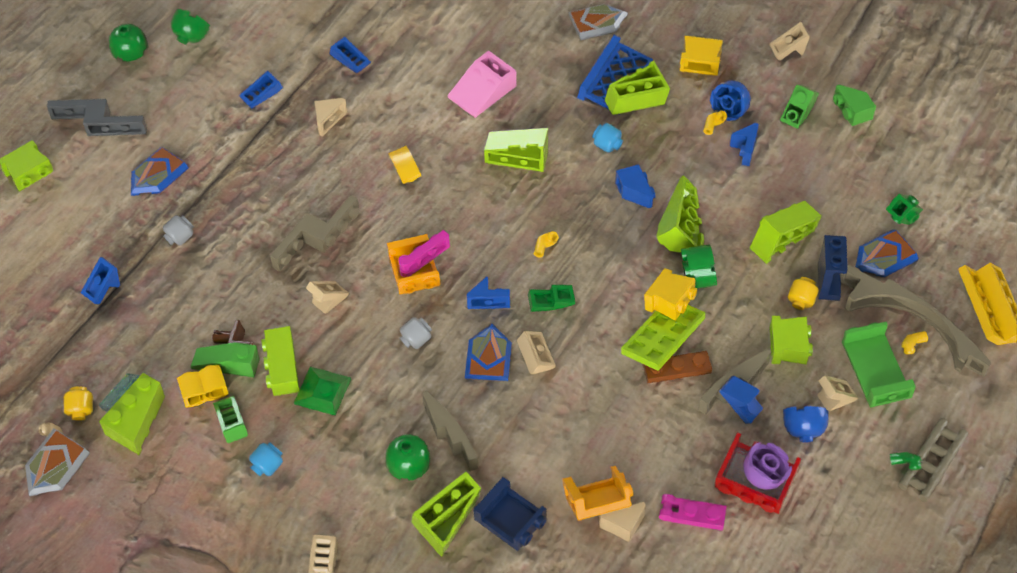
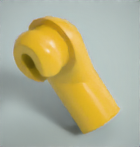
(713, 120)
(545, 241)
(913, 339)

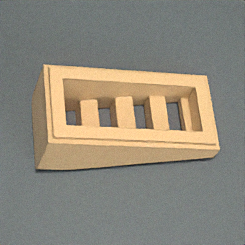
(324, 546)

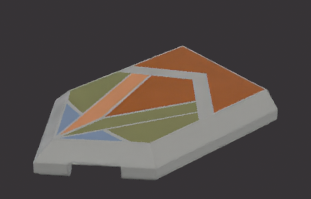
(597, 20)
(54, 463)

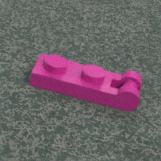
(424, 254)
(692, 512)

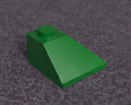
(322, 391)

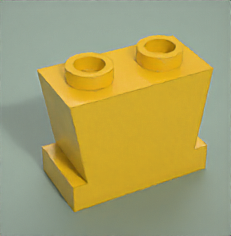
(701, 55)
(670, 294)

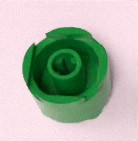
(699, 264)

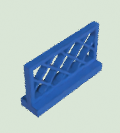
(603, 64)

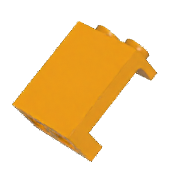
(424, 278)
(598, 496)

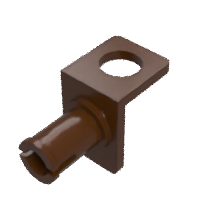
(235, 335)

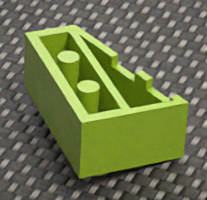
(638, 91)
(518, 148)
(783, 228)
(446, 512)

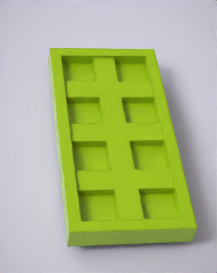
(661, 337)

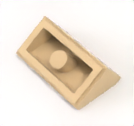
(535, 352)

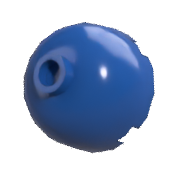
(732, 98)
(805, 422)

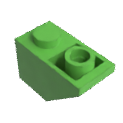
(854, 104)
(799, 106)

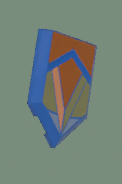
(156, 172)
(885, 254)
(488, 355)

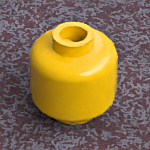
(803, 293)
(78, 403)

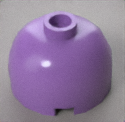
(766, 466)

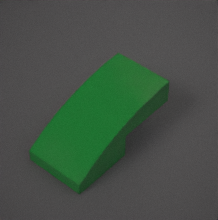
(556, 298)

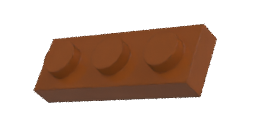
(680, 367)

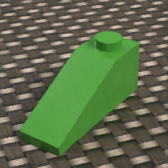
(232, 357)

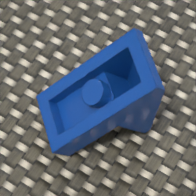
(745, 141)
(100, 280)
(482, 298)
(742, 398)

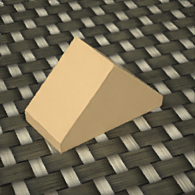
(329, 113)
(623, 521)

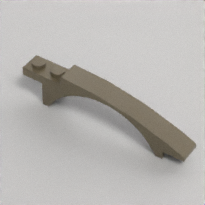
(871, 293)

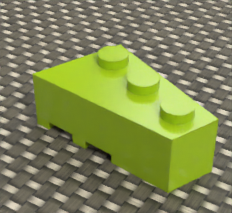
(133, 413)

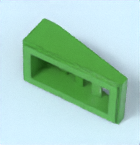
(231, 431)

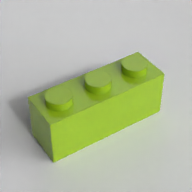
(280, 361)

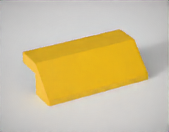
(992, 302)

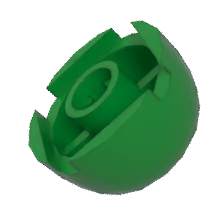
(188, 28)
(127, 42)
(407, 457)

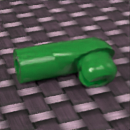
(906, 457)

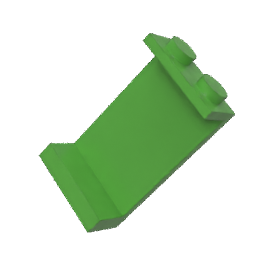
(876, 365)

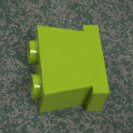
(25, 165)
(790, 340)

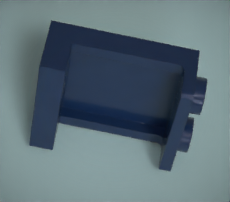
(830, 265)
(509, 515)

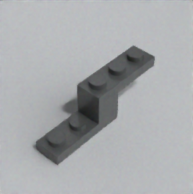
(97, 117)

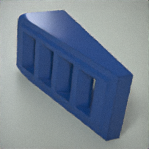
(345, 44)
(263, 81)

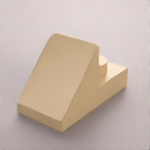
(792, 40)
(326, 294)
(835, 393)

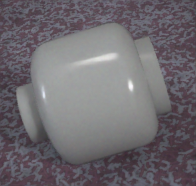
(178, 230)
(415, 333)

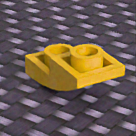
(405, 164)

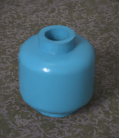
(607, 137)
(266, 459)

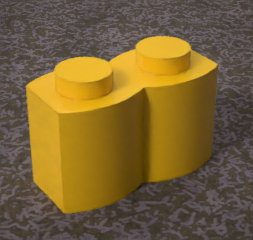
(202, 386)

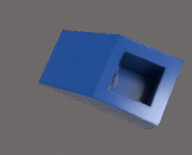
(634, 186)

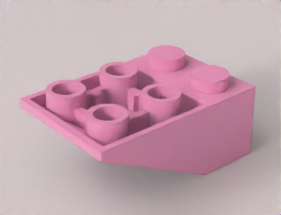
(483, 84)

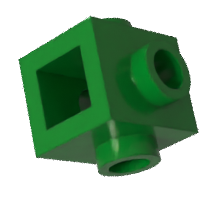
(904, 209)

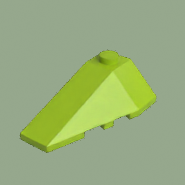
(680, 220)

